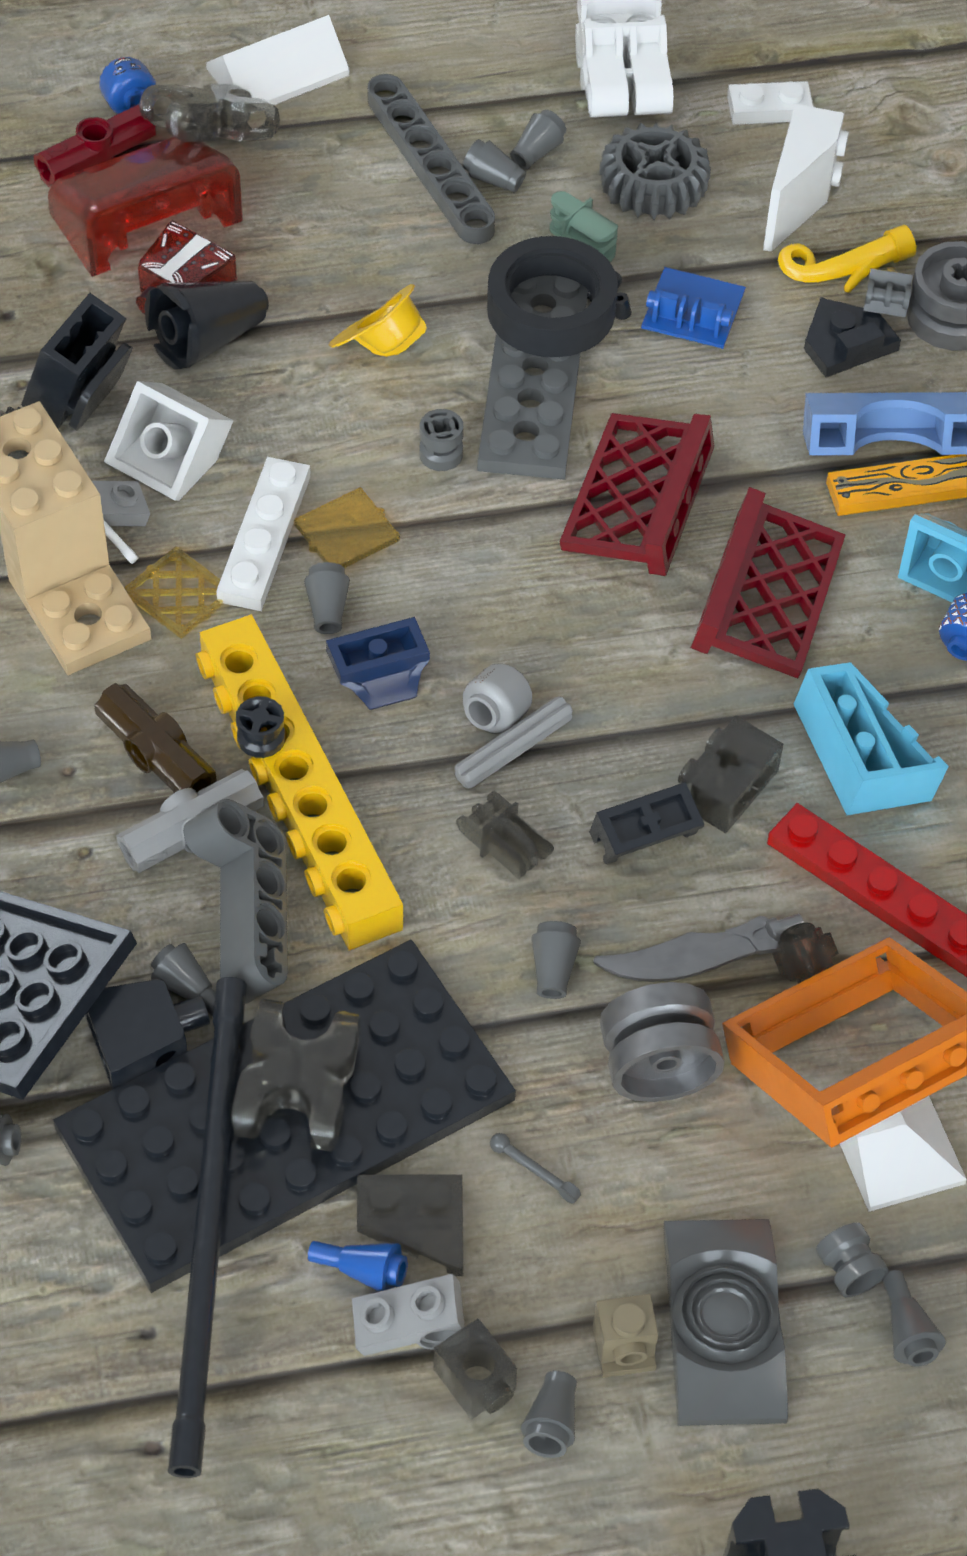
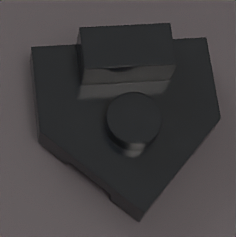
(847, 337)

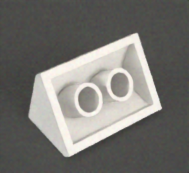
(284, 63)

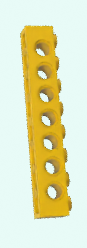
(245, 668)

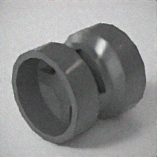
(441, 439)
(852, 1259)

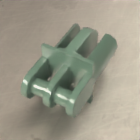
(580, 222)

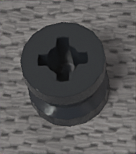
(253, 716)

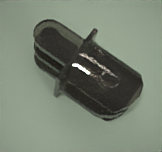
(505, 837)

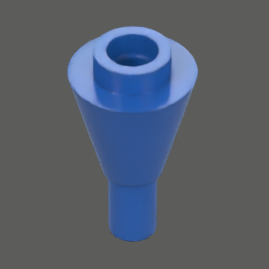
(371, 1264)

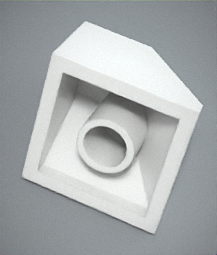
(903, 1157)

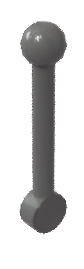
(501, 1144)

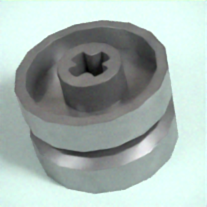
(940, 296)
(661, 1042)

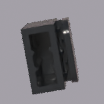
(79, 364)

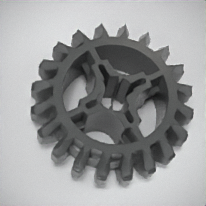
(655, 171)

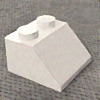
(167, 439)

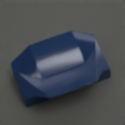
(381, 662)

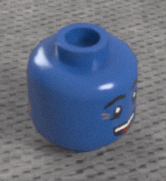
(124, 83)

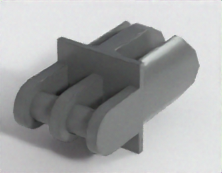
(888, 292)

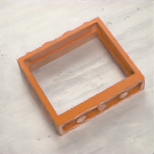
(882, 1086)

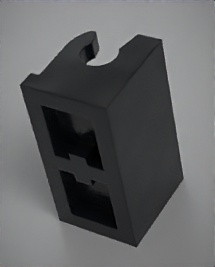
(646, 822)

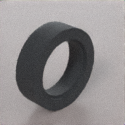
(560, 258)

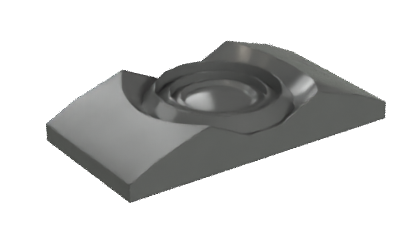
(725, 1322)

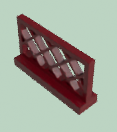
(672, 505)
(731, 581)

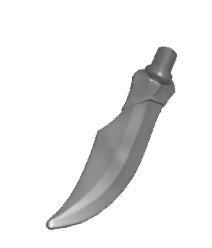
(698, 952)

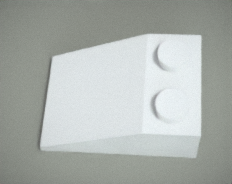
(805, 170)

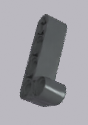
(252, 891)

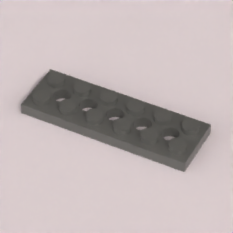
(554, 390)

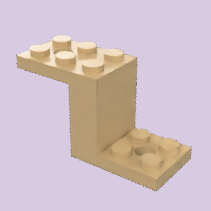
(59, 545)

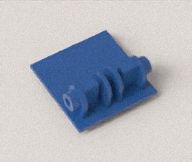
(693, 307)

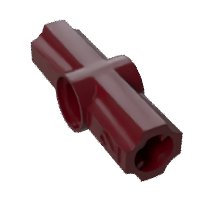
(94, 143)

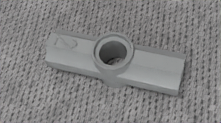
(163, 832)

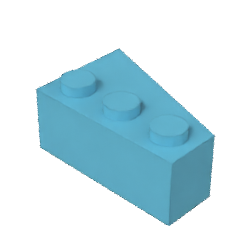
(862, 745)

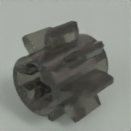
(804, 951)

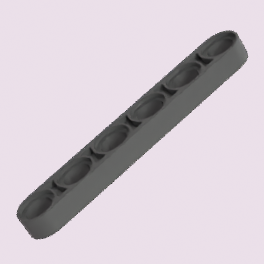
(436, 155)

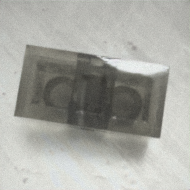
(731, 772)

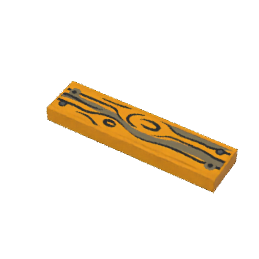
(898, 484)

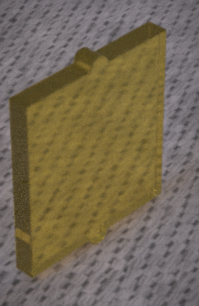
(347, 529)

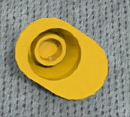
(387, 329)

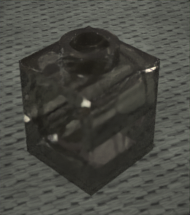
(472, 1348)

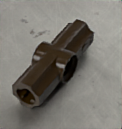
(153, 740)

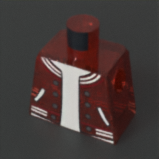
(183, 257)

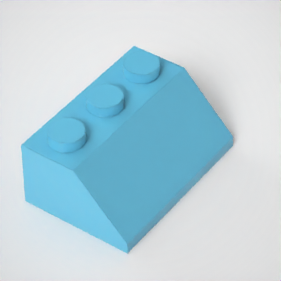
(935, 556)

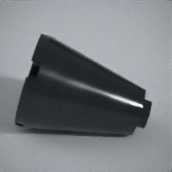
(201, 317)

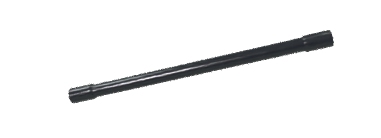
(189, 1424)

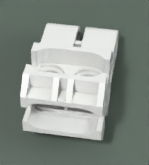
(623, 56)

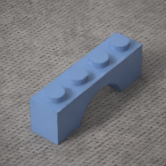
(850, 420)

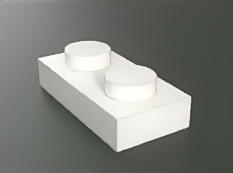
(766, 101)

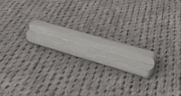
(513, 742)

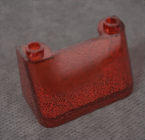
(141, 188)

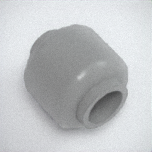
(497, 698)

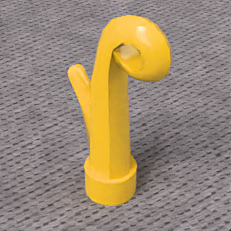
(893, 246)

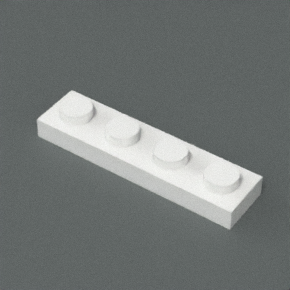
(263, 534)

